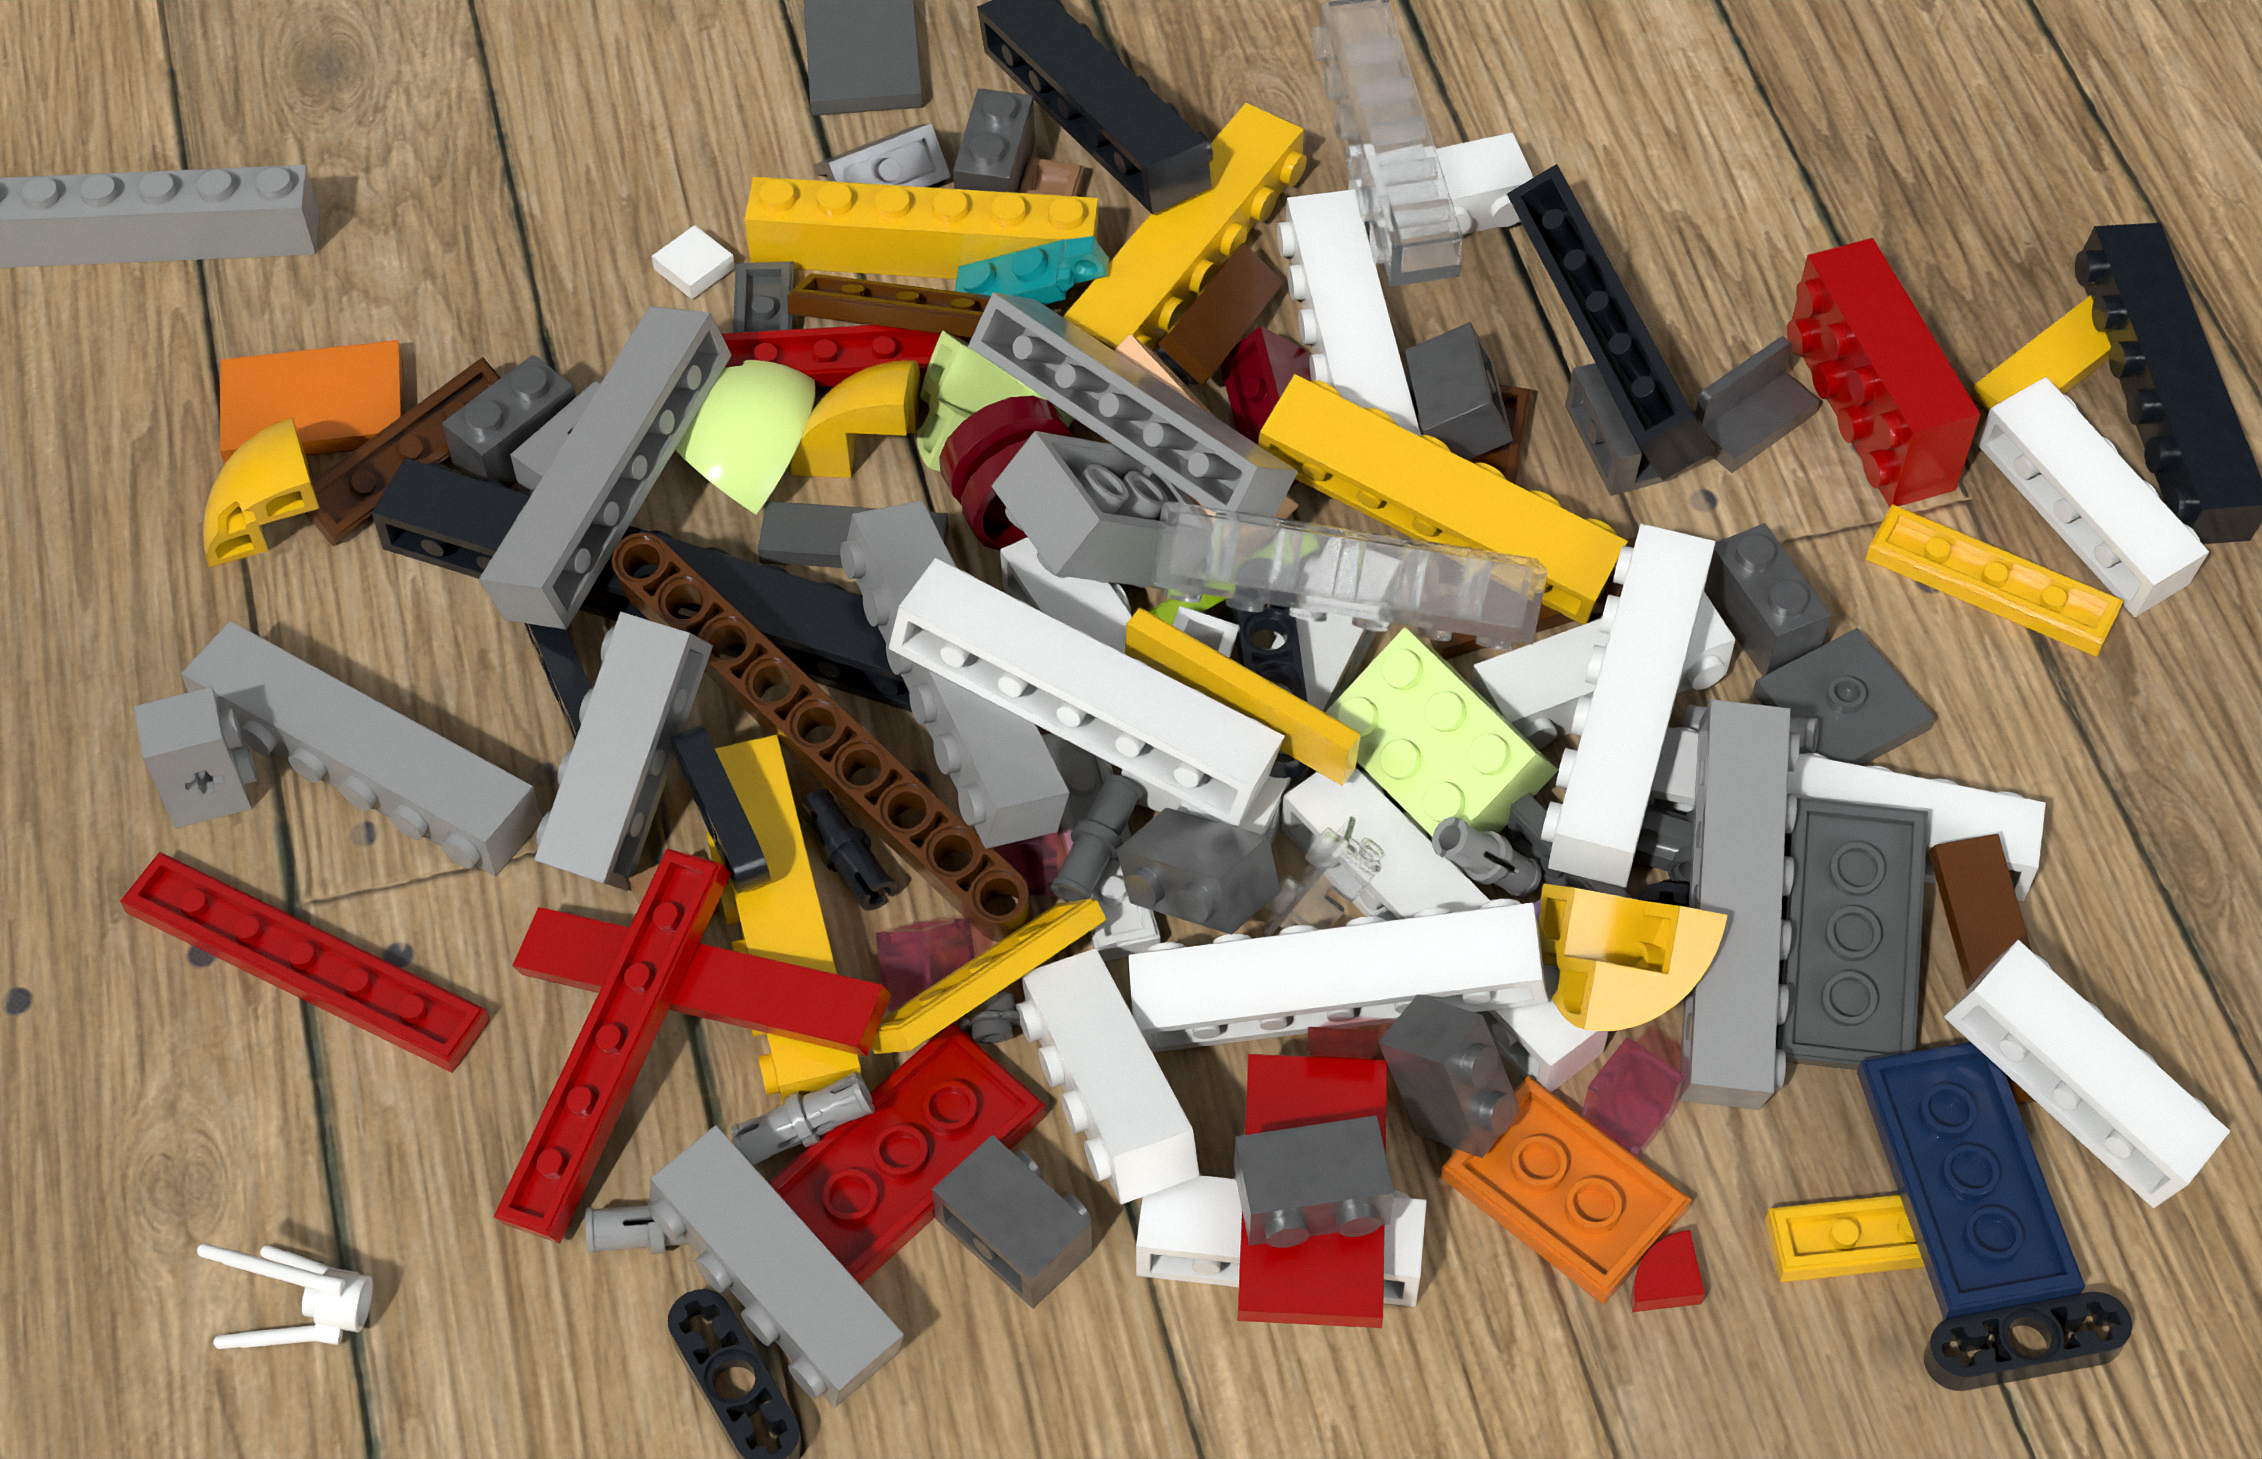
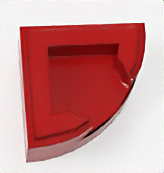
(1668, 1275)

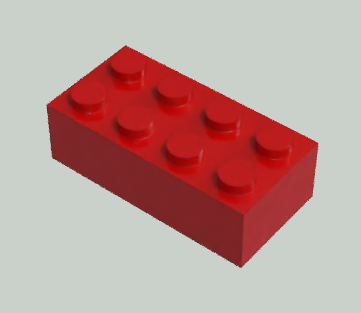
(1882, 373)

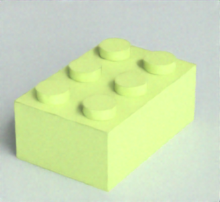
(1438, 739)

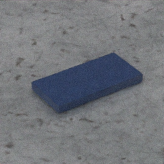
(1968, 1180)

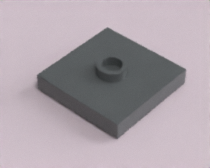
(1854, 695)

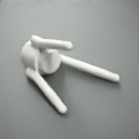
(331, 1296)

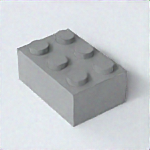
(1086, 507)

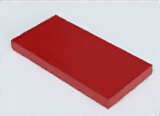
(874, 1177)
(1328, 1275)

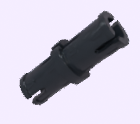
(846, 849)

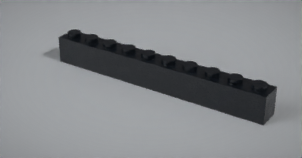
(817, 625)

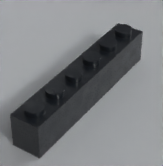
(1098, 100)
(1610, 323)
(2171, 382)

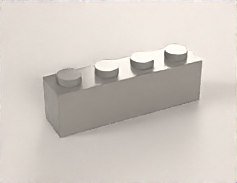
(622, 750)
(773, 1267)

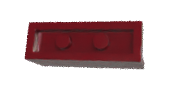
(1257, 377)

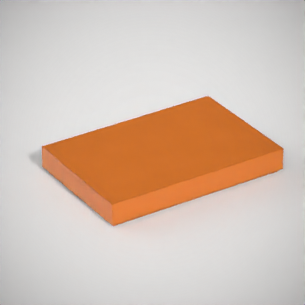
(332, 393)
(1569, 1192)

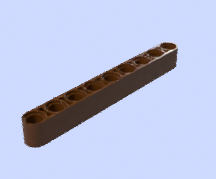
(838, 757)

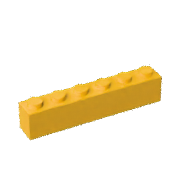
(903, 226)
(1187, 243)
(1435, 494)
(782, 916)

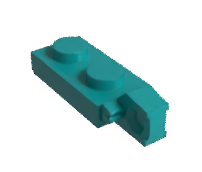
(1036, 272)

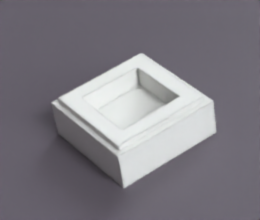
(693, 262)

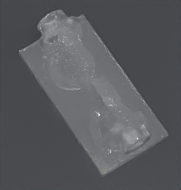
(1336, 864)

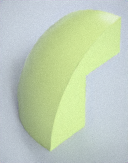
(956, 388)
(749, 429)

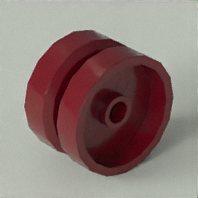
(981, 452)

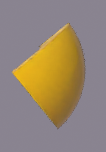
(869, 402)
(257, 486)
(1623, 955)

